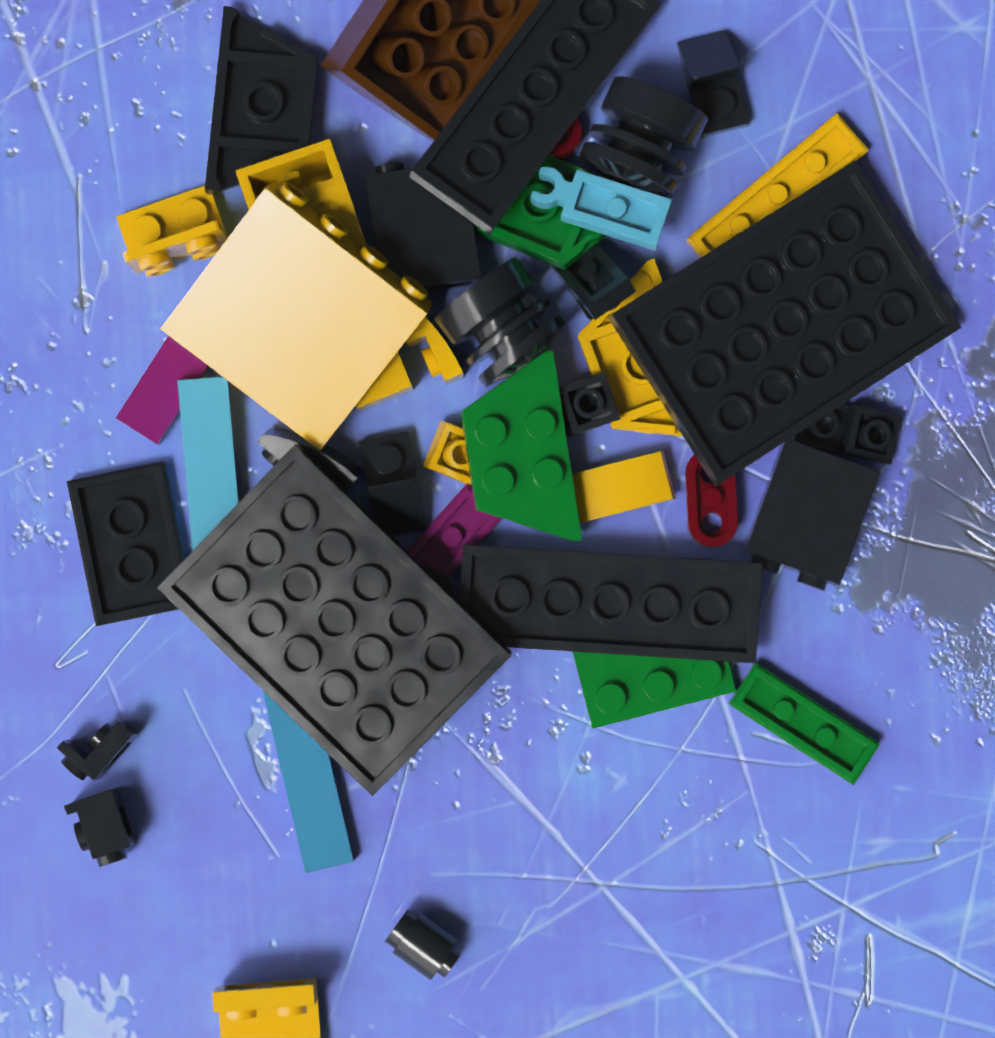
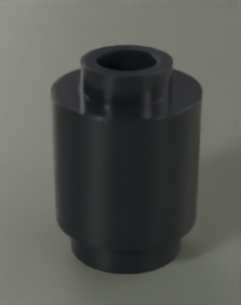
(423, 945)

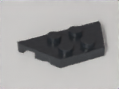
(259, 100)

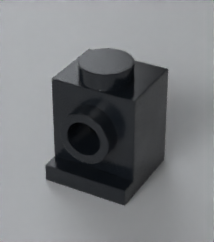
(102, 826)

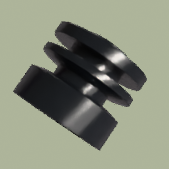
(646, 130)
(500, 322)

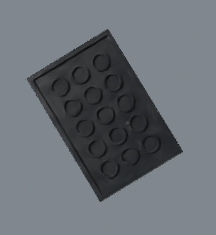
(784, 323)
(334, 620)

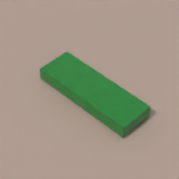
(803, 723)

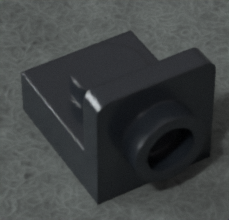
(107, 747)

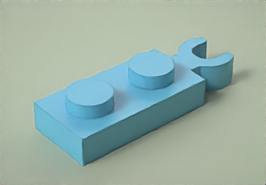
(606, 207)

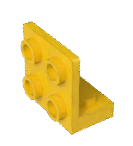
(172, 231)
(268, 1009)

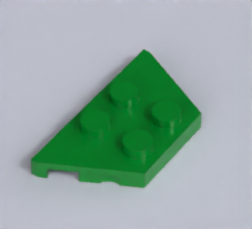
(541, 231)
(522, 452)

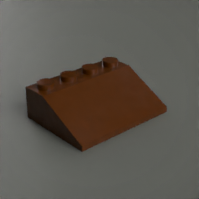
(423, 54)

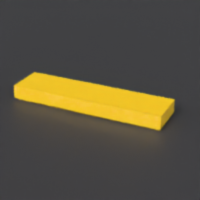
(804, 167)

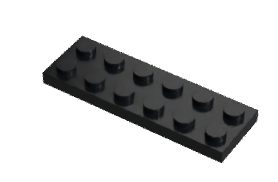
(528, 103)
(614, 602)

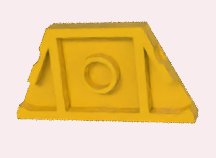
(606, 352)

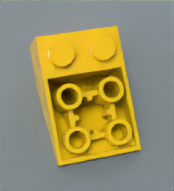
(315, 174)

